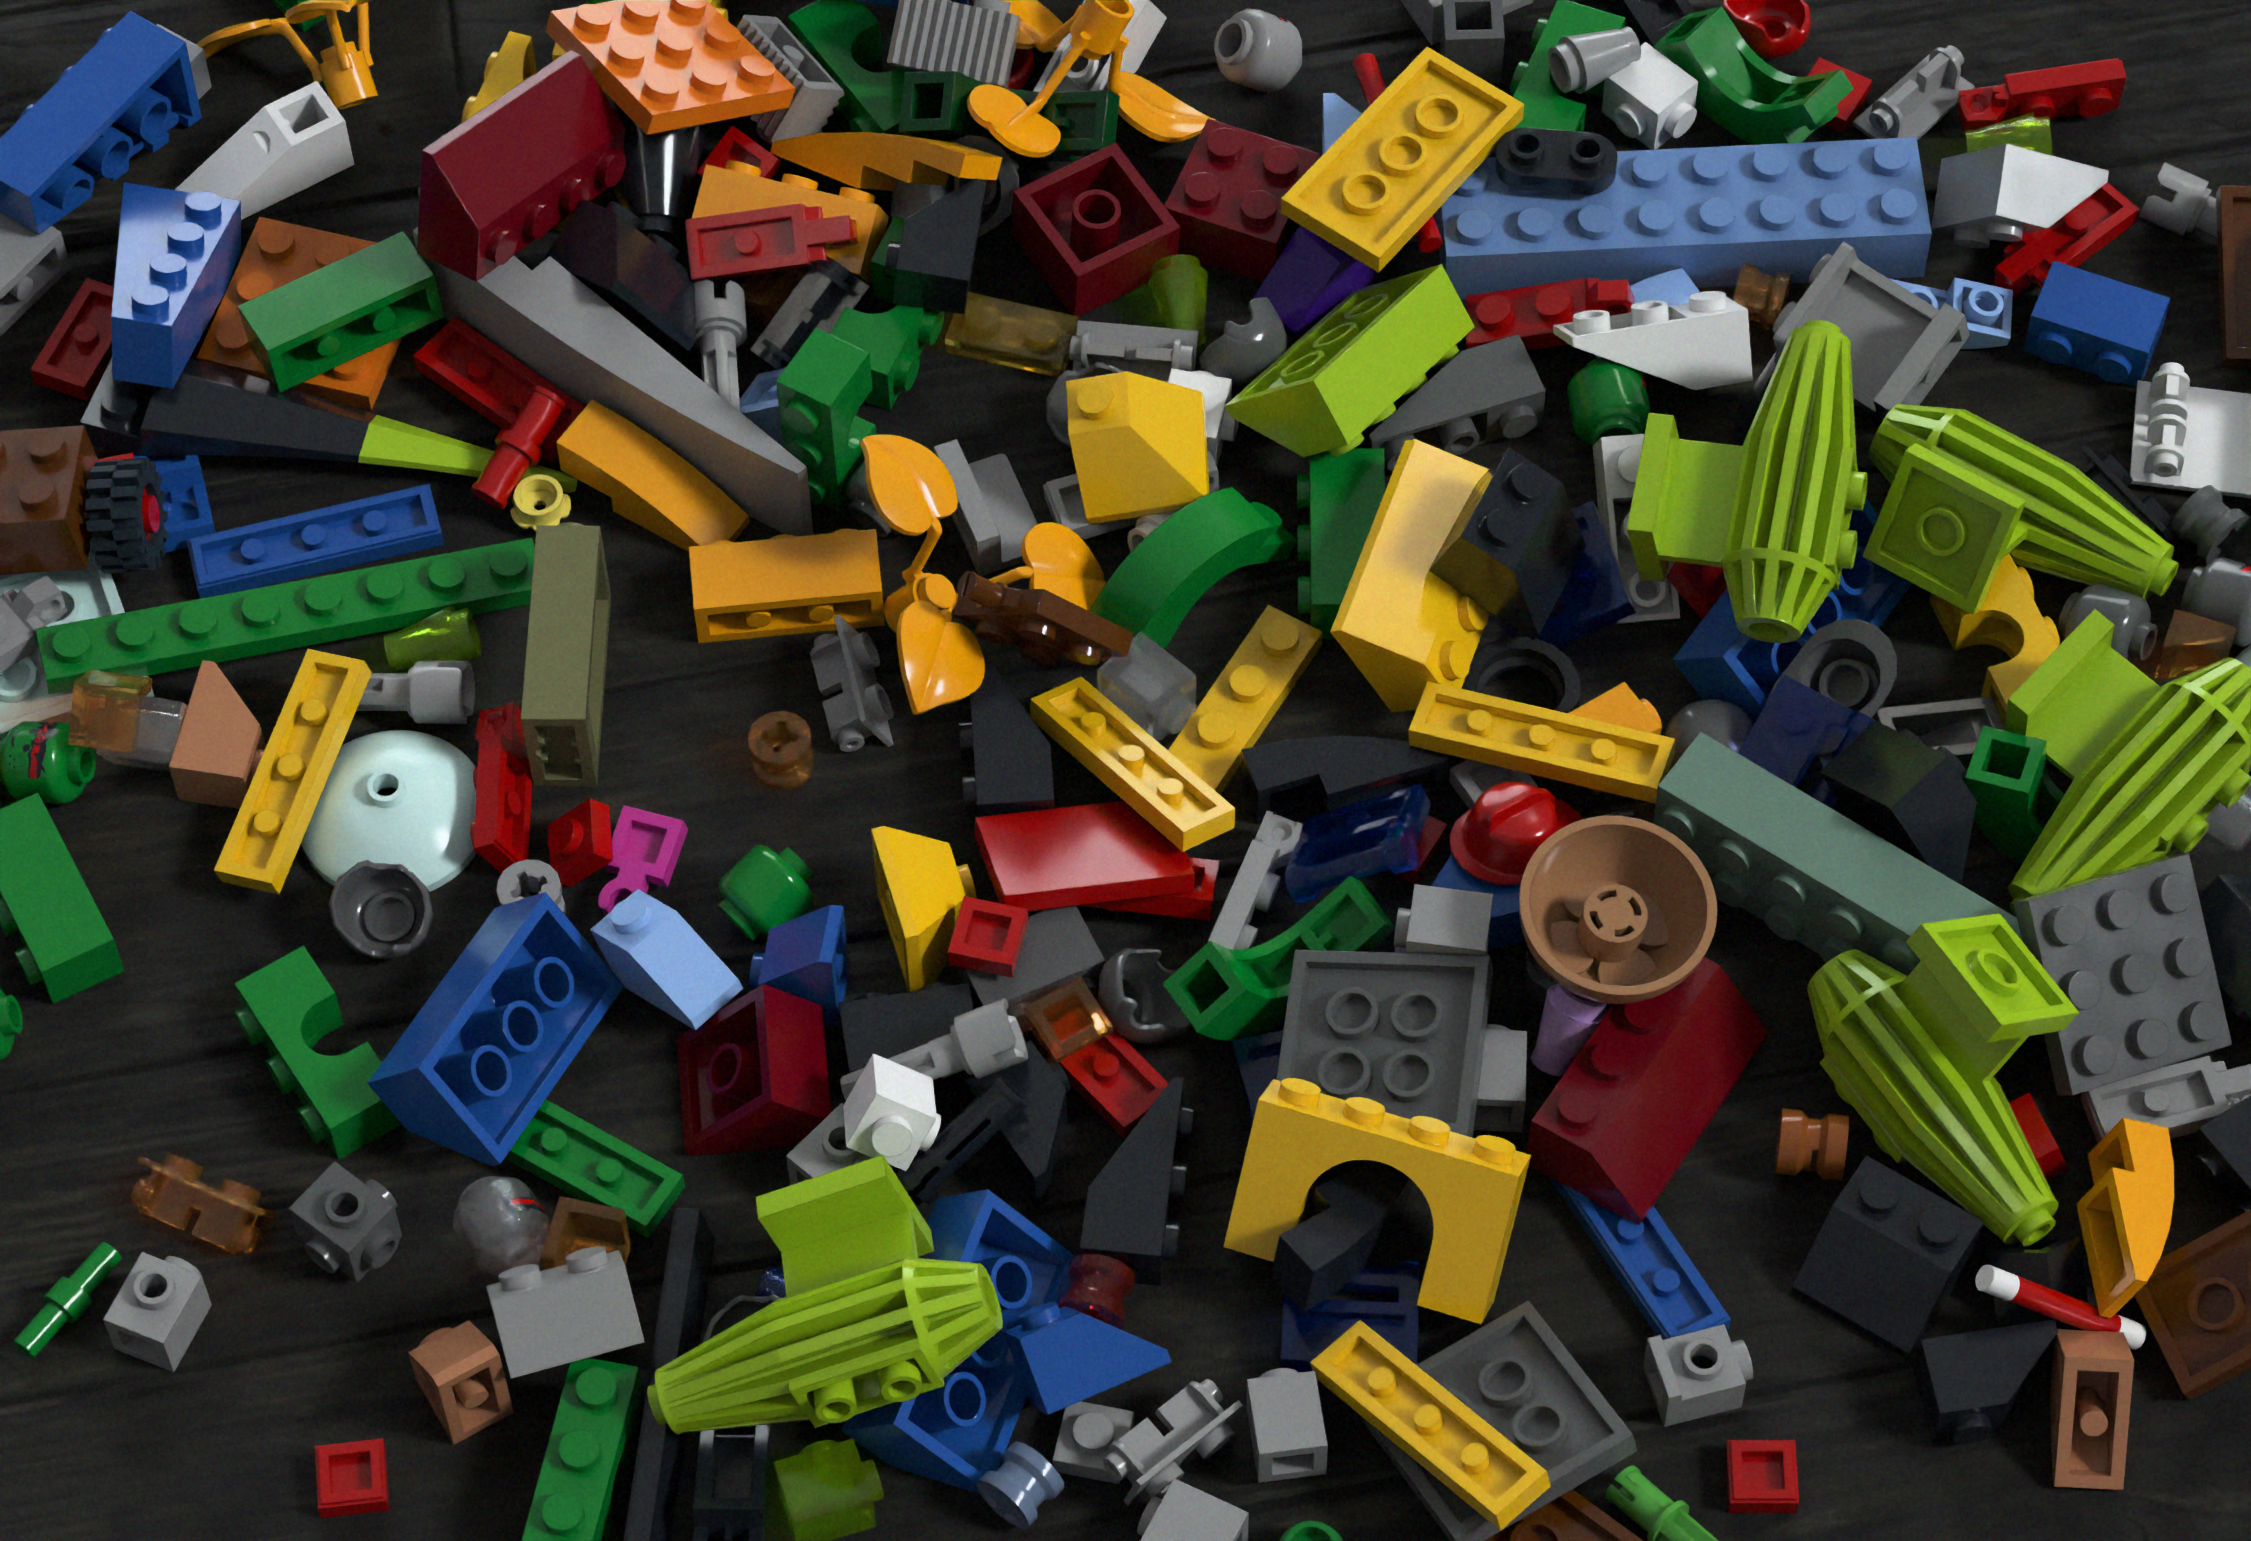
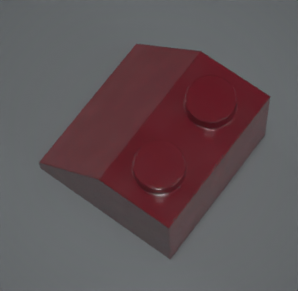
(754, 1075)

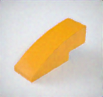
(647, 480)
(2127, 1210)

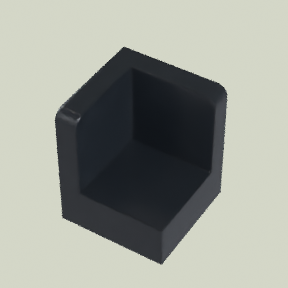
(2049, 1262)

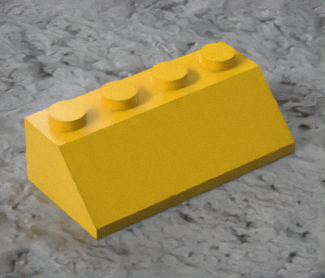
(1396, 614)

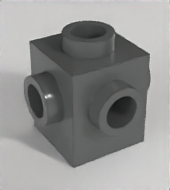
(347, 1223)

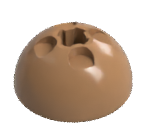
(1629, 884)

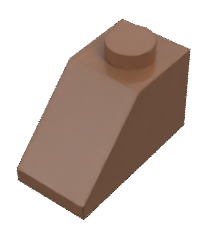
(216, 743)
(462, 1379)
(2090, 1408)

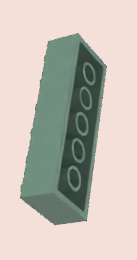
(1802, 862)

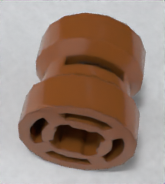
(1811, 1144)

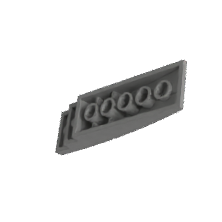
(599, 355)

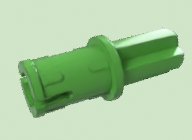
(1654, 1510)

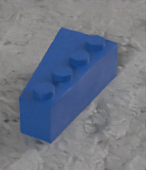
(95, 120)
(169, 278)

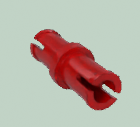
(518, 447)

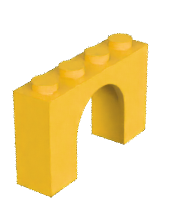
(1466, 1181)

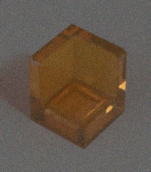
(107, 710)
(582, 1226)

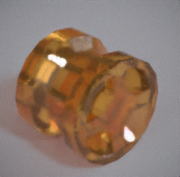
(1762, 294)
(794, 760)

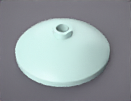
(416, 826)

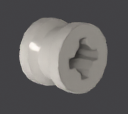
(529, 877)

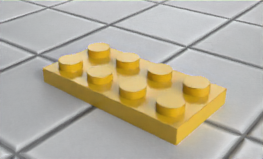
(1402, 159)

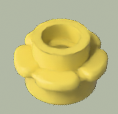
(539, 491)

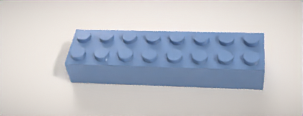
(1698, 214)

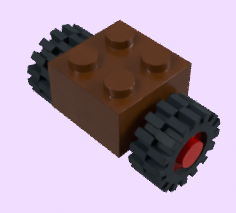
(65, 501)

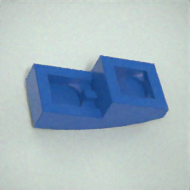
(185, 500)

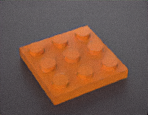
(671, 61)
(272, 258)

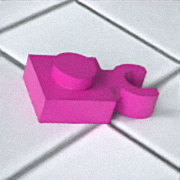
(643, 853)

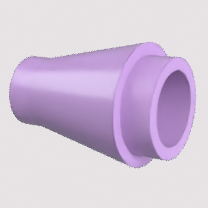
(1564, 1029)

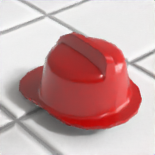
(1506, 830)

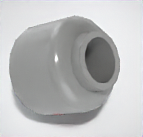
(1258, 50)

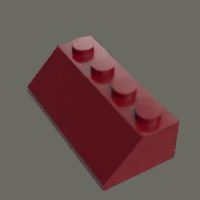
(518, 168)
(1645, 1091)

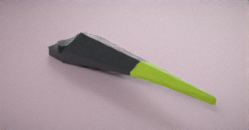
(244, 415)

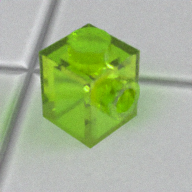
(828, 1491)

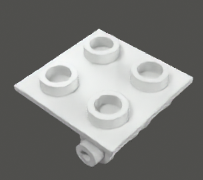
(2190, 435)

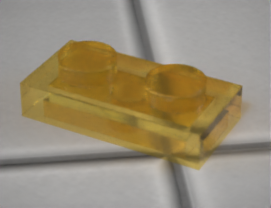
(1012, 335)

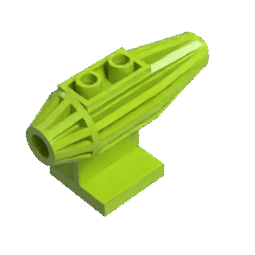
(1977, 492)
(1766, 508)
(2138, 756)
(1924, 1055)
(857, 1317)

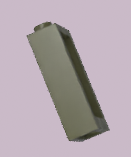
(566, 655)

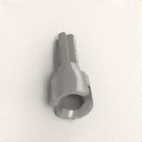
(2190, 207)
(719, 331)
(429, 692)
(978, 1042)

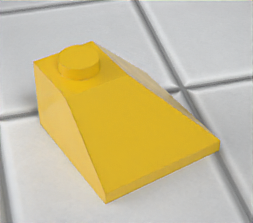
(1136, 445)
(919, 899)

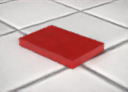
(1079, 857)

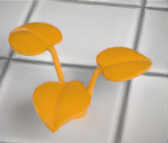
(1095, 32)
(343, 67)
(937, 656)

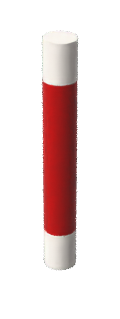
(2055, 1304)

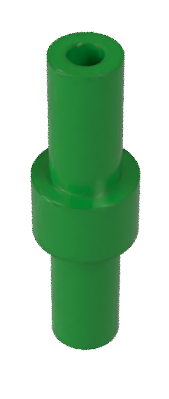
(67, 1300)

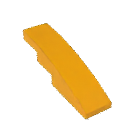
(881, 159)

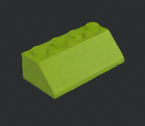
(1356, 364)

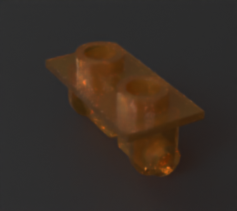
(226, 1211)

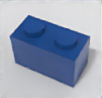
(2096, 324)

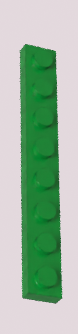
(287, 614)

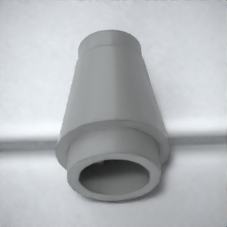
(1591, 58)

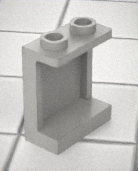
(1895, 336)

